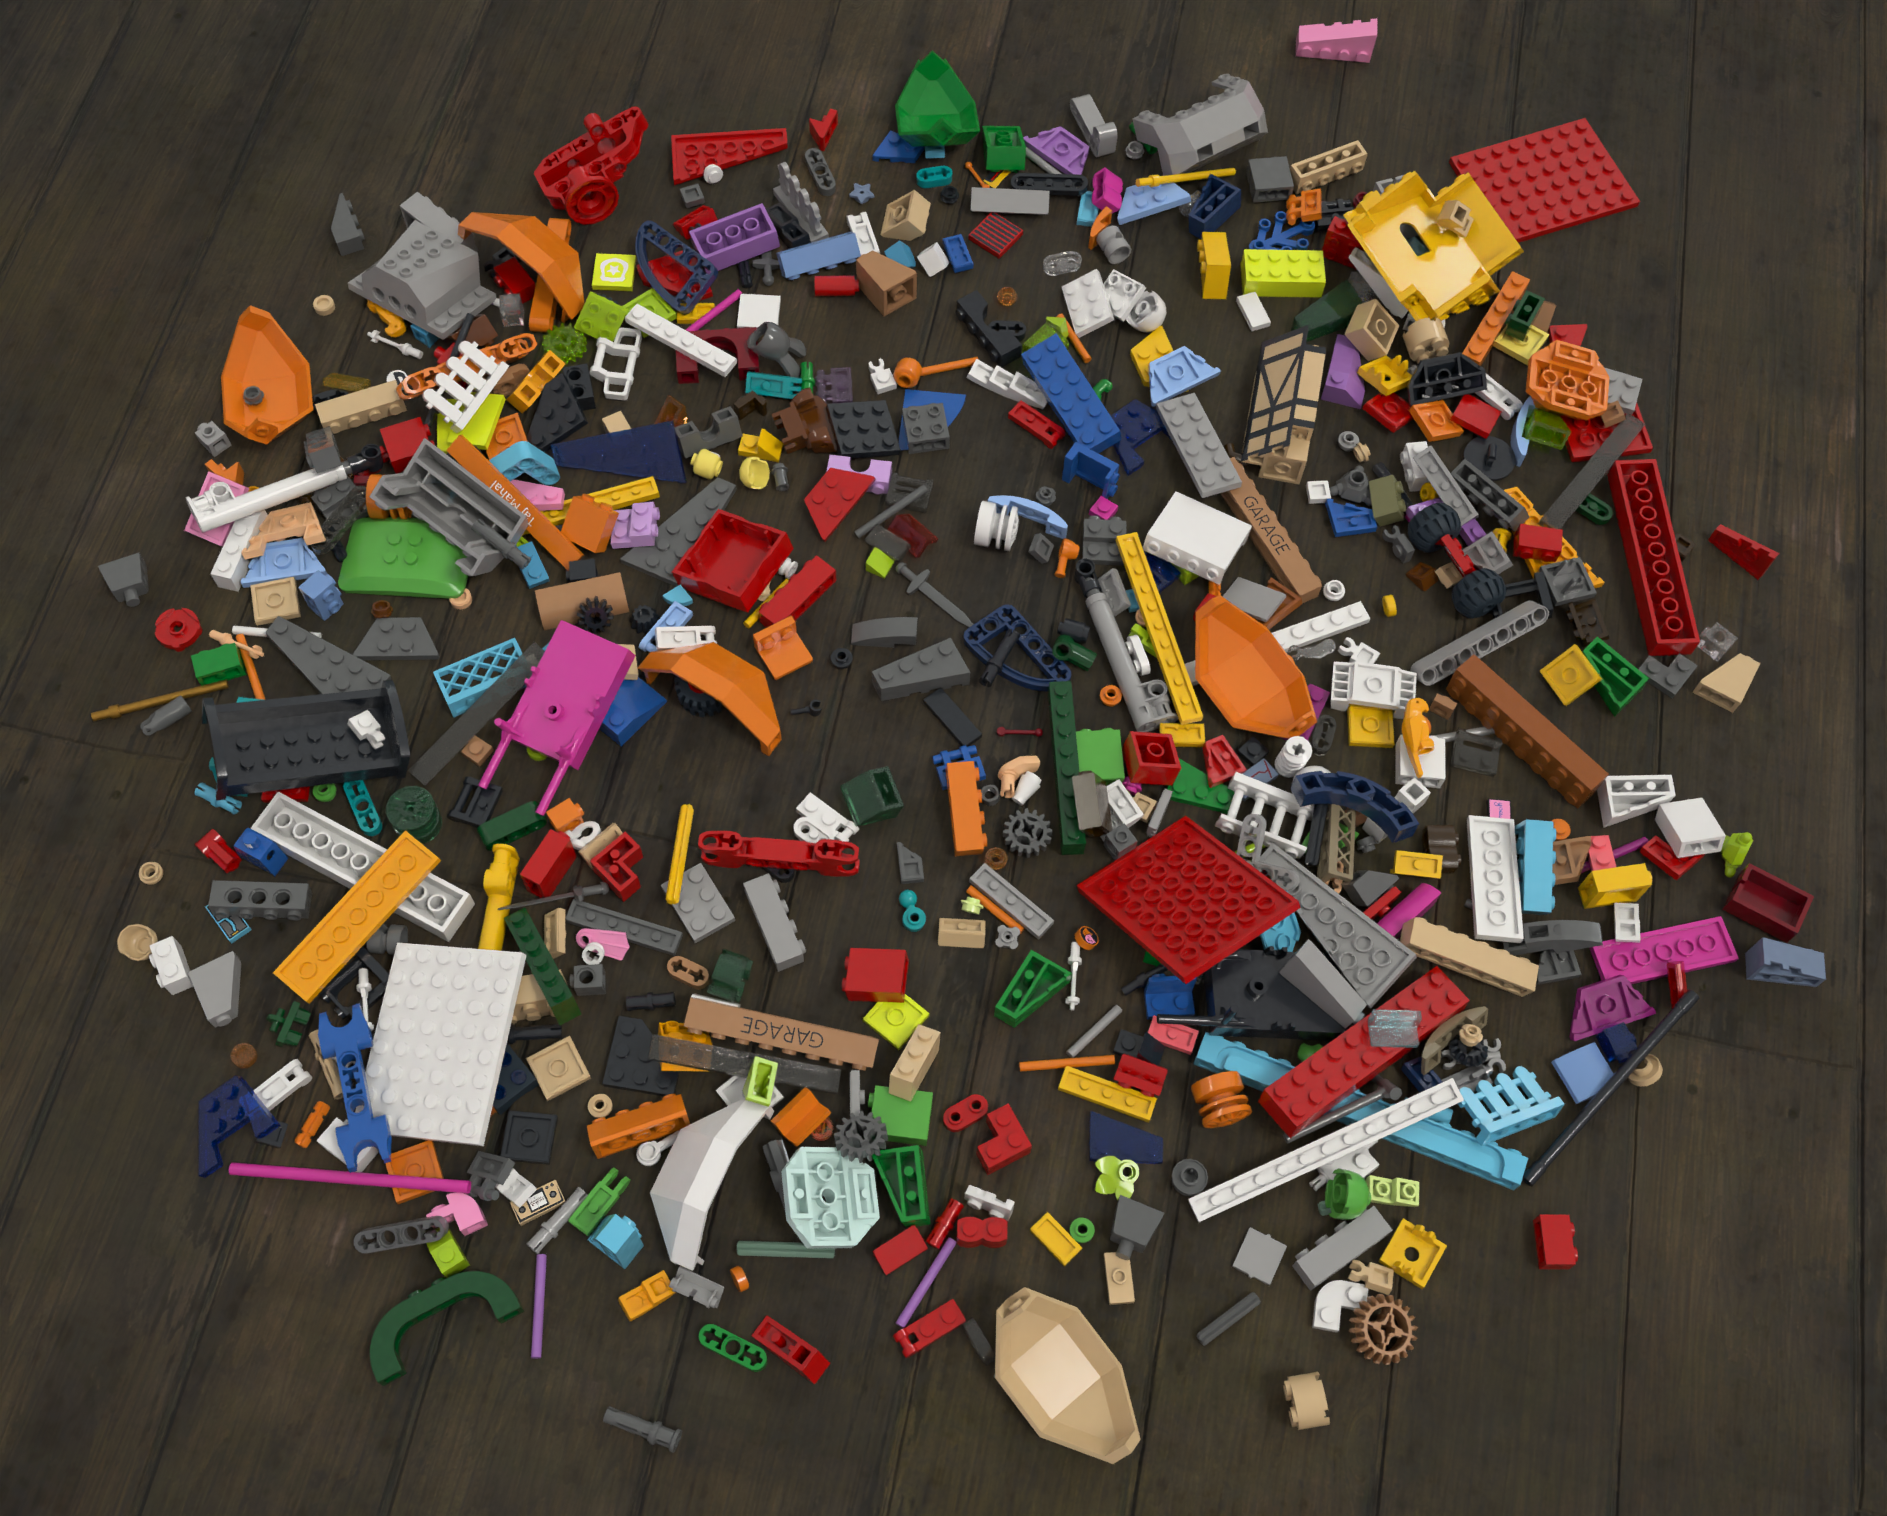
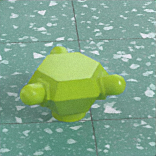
(1735, 850)

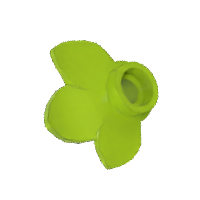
(1112, 1176)

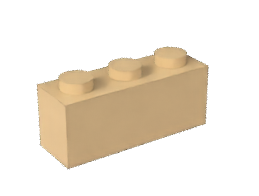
(914, 1062)

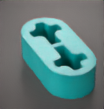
(934, 176)

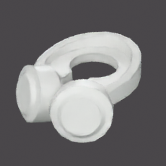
(576, 833)

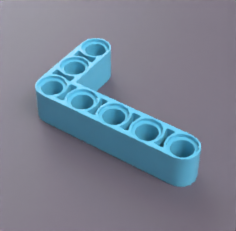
(529, 459)

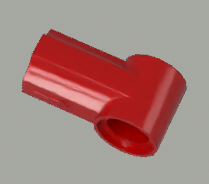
(215, 847)

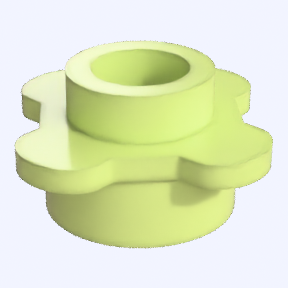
(971, 905)

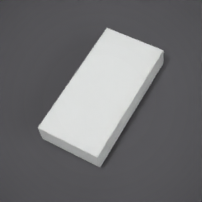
(1253, 311)

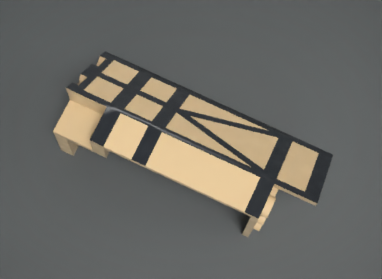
(1283, 406)

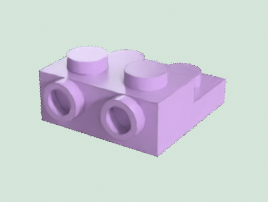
(636, 526)

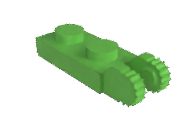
(598, 1203)

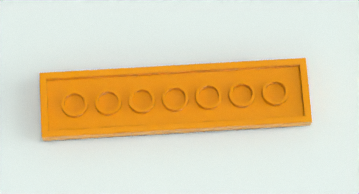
(356, 917)

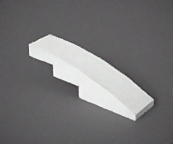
(1006, 384)

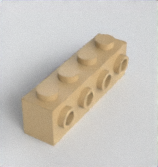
(1328, 166)

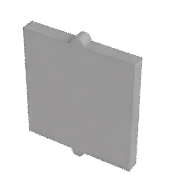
(1259, 1256)

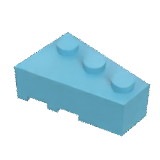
(617, 1239)

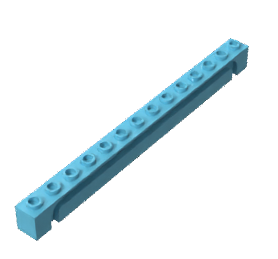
(1425, 1137)

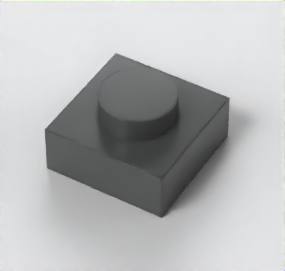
(692, 195)
(1041, 548)

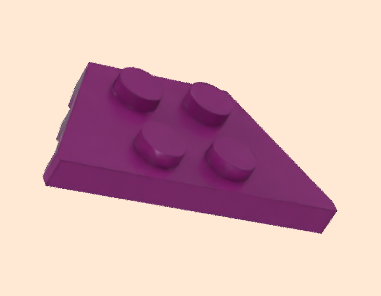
(1606, 1005)

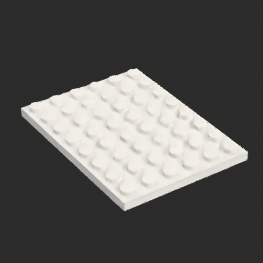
(442, 1040)

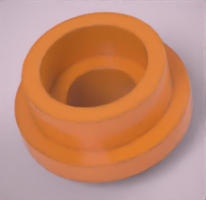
(1110, 701)

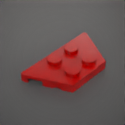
(835, 498)

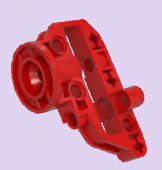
(584, 171)

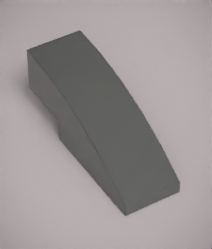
(885, 632)

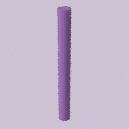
(926, 1282)
(538, 1313)

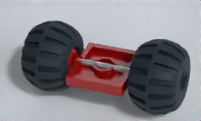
(1479, 589)

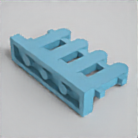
(1506, 1121)

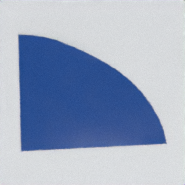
(952, 406)

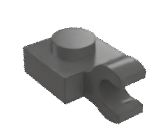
(1401, 546)

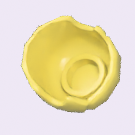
(754, 473)

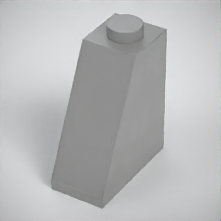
(218, 988)

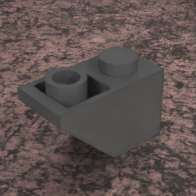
(1368, 886)

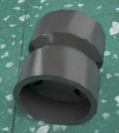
(387, 938)

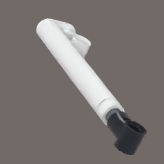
(220, 506)

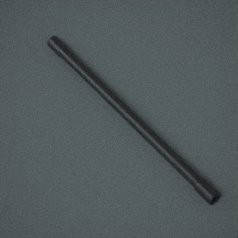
(1539, 1166)

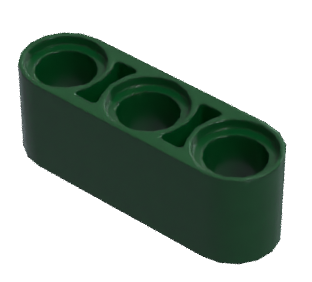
(511, 825)

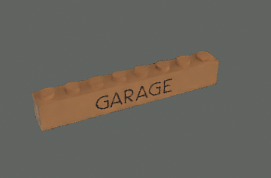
(1272, 538)
(780, 1032)

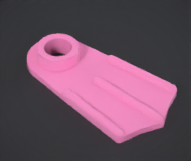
(613, 942)

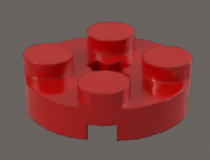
(185, 637)

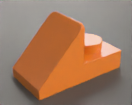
(234, 473)

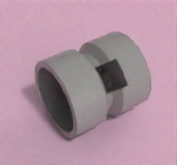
(1113, 244)

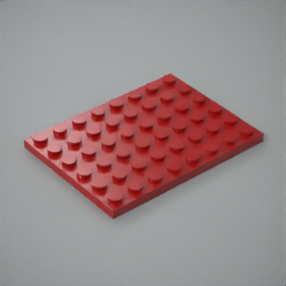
(1548, 179)
(1187, 898)

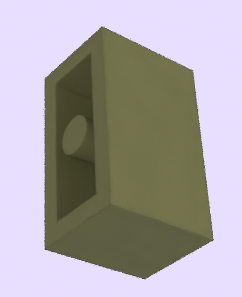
(1387, 500)

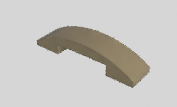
(1446, 1032)

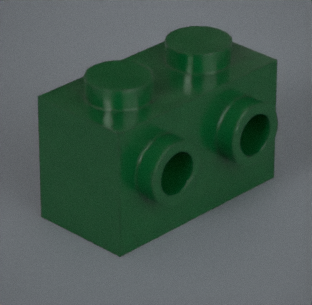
(1524, 315)

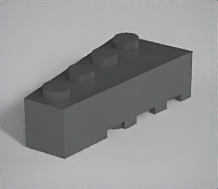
(922, 671)

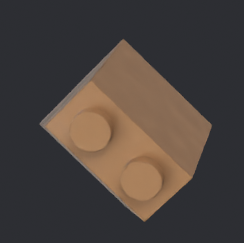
(886, 282)

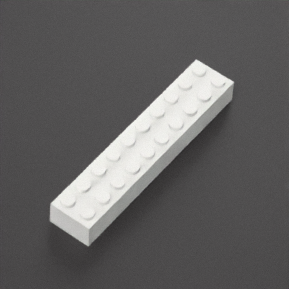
(348, 856)

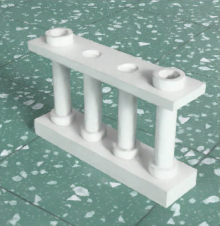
(1268, 794)

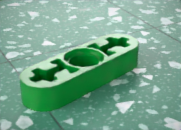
(746, 1363)

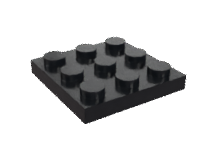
(863, 429)

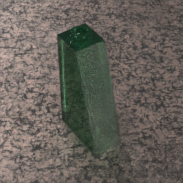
(1329, 312)

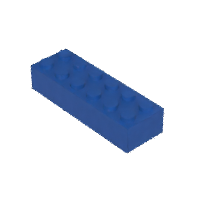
(1070, 395)

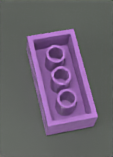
(735, 237)

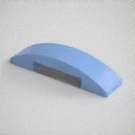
(1518, 443)
(1034, 511)

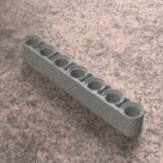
(1480, 642)

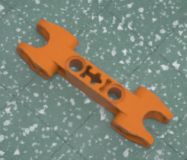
(499, 351)

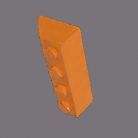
(637, 1126)

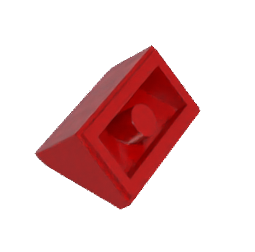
(702, 215)
(1676, 980)
(900, 1250)

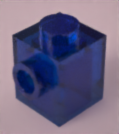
(1617, 1042)

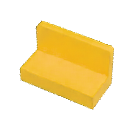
(1417, 864)

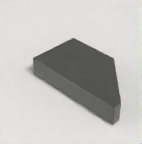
(910, 865)

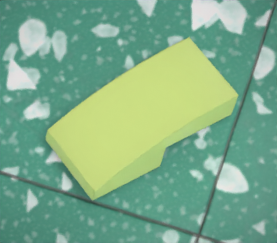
(1393, 1191)

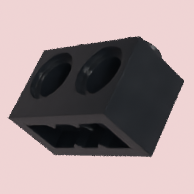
(581, 385)

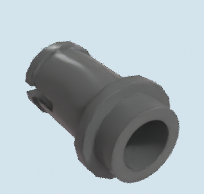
(779, 471)

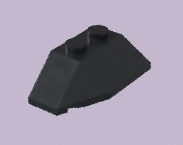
(1445, 378)

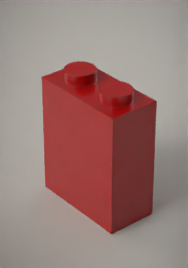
(548, 864)
(876, 975)

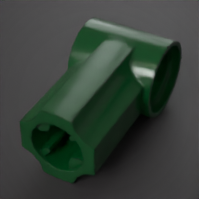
(1075, 654)

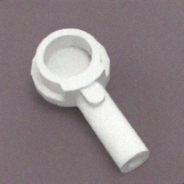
(650, 1152)

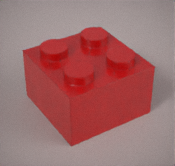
(1151, 758)

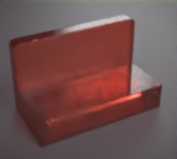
(913, 532)

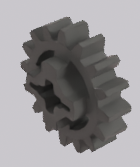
(1022, 840)
(851, 1144)

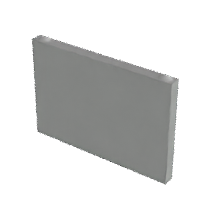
(1254, 598)

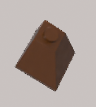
(480, 332)

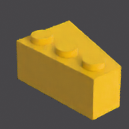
(1214, 264)

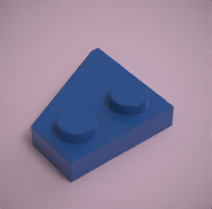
(897, 150)
(1350, 519)

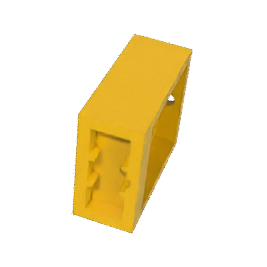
(1615, 885)

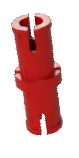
(944, 1223)

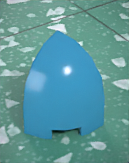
(902, 254)

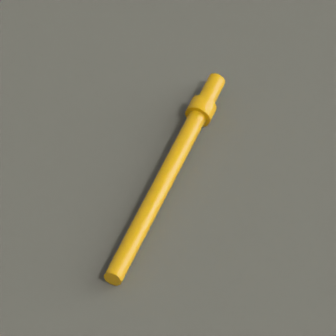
(1156, 180)

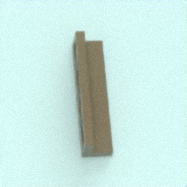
(1329, 850)

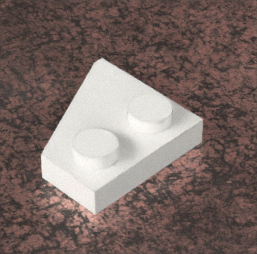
(983, 1199)

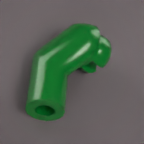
(1101, 386)

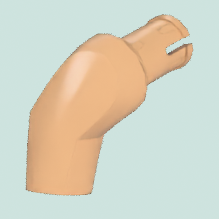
(1013, 770)

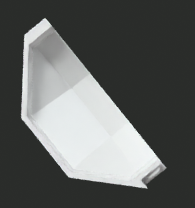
(695, 1174)

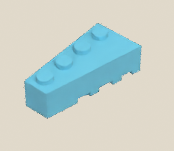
(1536, 865)

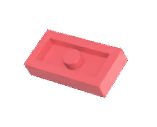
(1601, 853)
(1174, 1035)

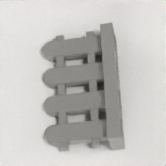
(799, 204)

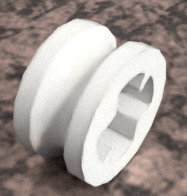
(788, 568)
(591, 946)

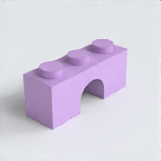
(879, 469)

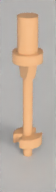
(226, 638)

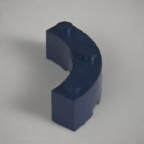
(1360, 795)

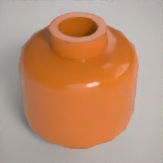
(907, 372)

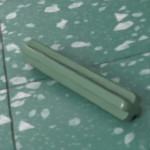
(782, 1249)

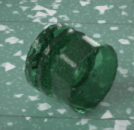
(423, 822)

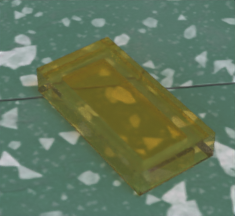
(346, 382)

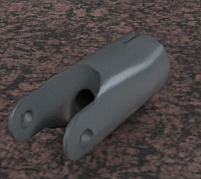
(166, 716)

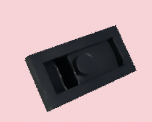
(1141, 1047)

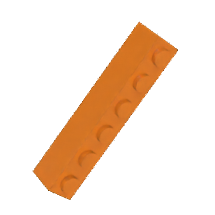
(1495, 318)

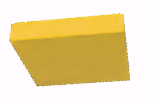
(1570, 675)
(1370, 726)

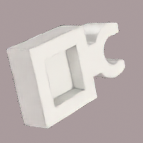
(881, 379)
(1359, 653)

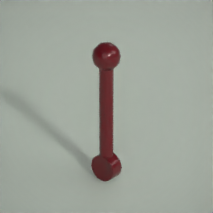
(1001, 732)

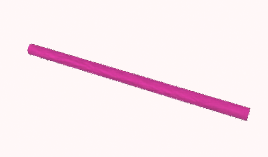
(346, 1177)

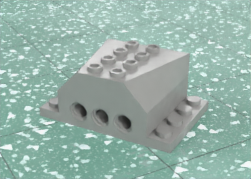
(426, 281)

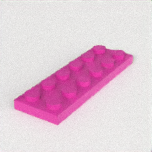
(1696, 943)

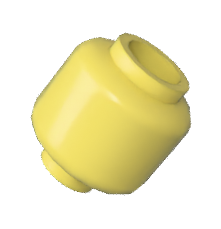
(706, 464)

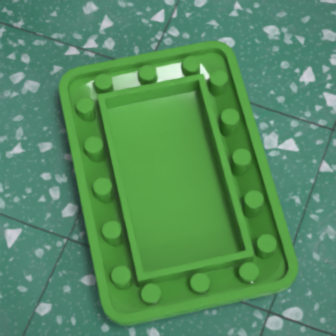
(401, 560)

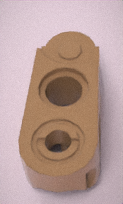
(509, 380)

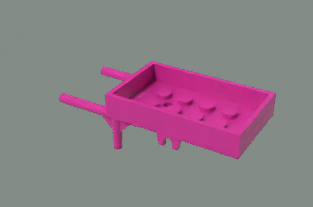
(579, 680)

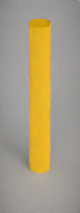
(755, 615)

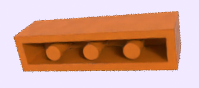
(964, 808)

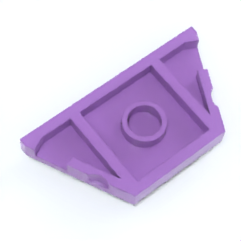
(1060, 149)

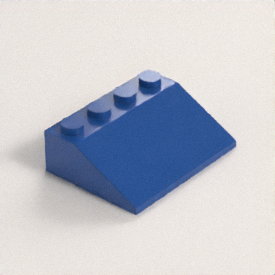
(631, 710)

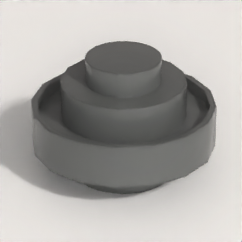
(1189, 1177)

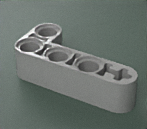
(1099, 136)

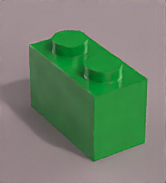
(218, 664)

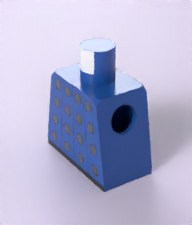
(255, 848)

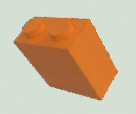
(589, 523)

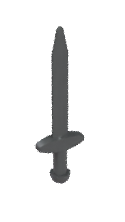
(767, 264)
(919, 583)
(578, 893)

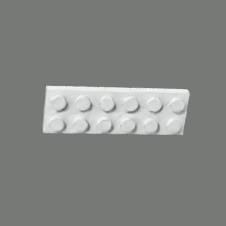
(1494, 879)

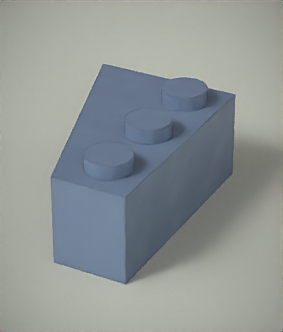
(1784, 964)

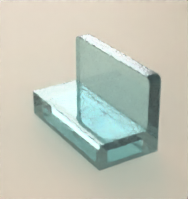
(1394, 1028)

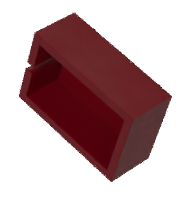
(1768, 903)

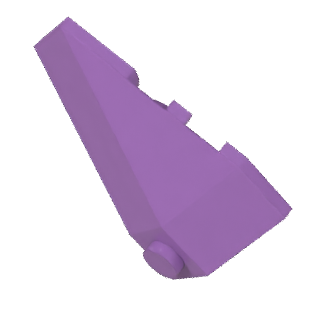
(1342, 381)

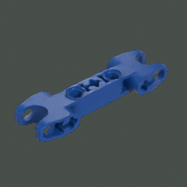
(363, 1128)

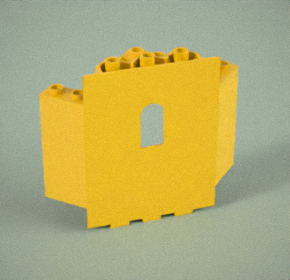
(1455, 268)

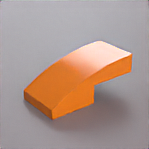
(1099, 224)

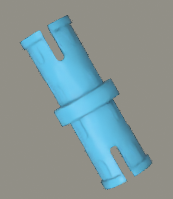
(210, 795)

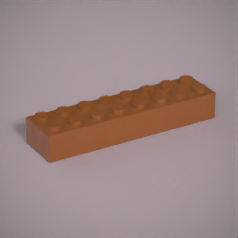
(1526, 731)

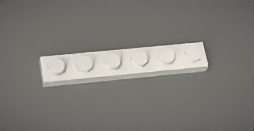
(681, 340)

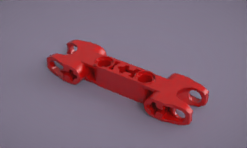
(822, 856)

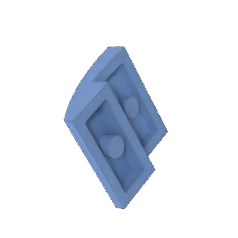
(1583, 1072)

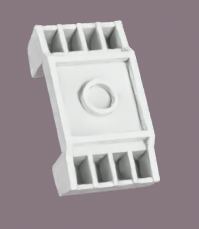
(1372, 686)

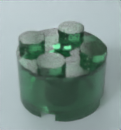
(729, 975)

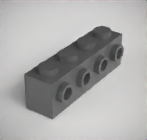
(1490, 496)

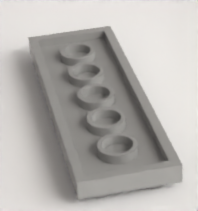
(1198, 445)

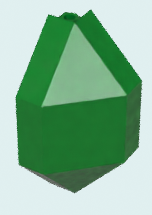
(936, 106)

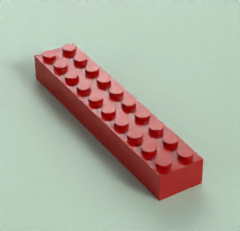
(1653, 558)
(1350, 1059)

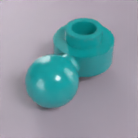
(908, 900)

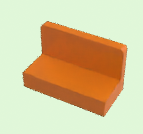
(800, 1117)

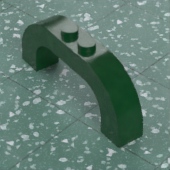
(421, 1305)

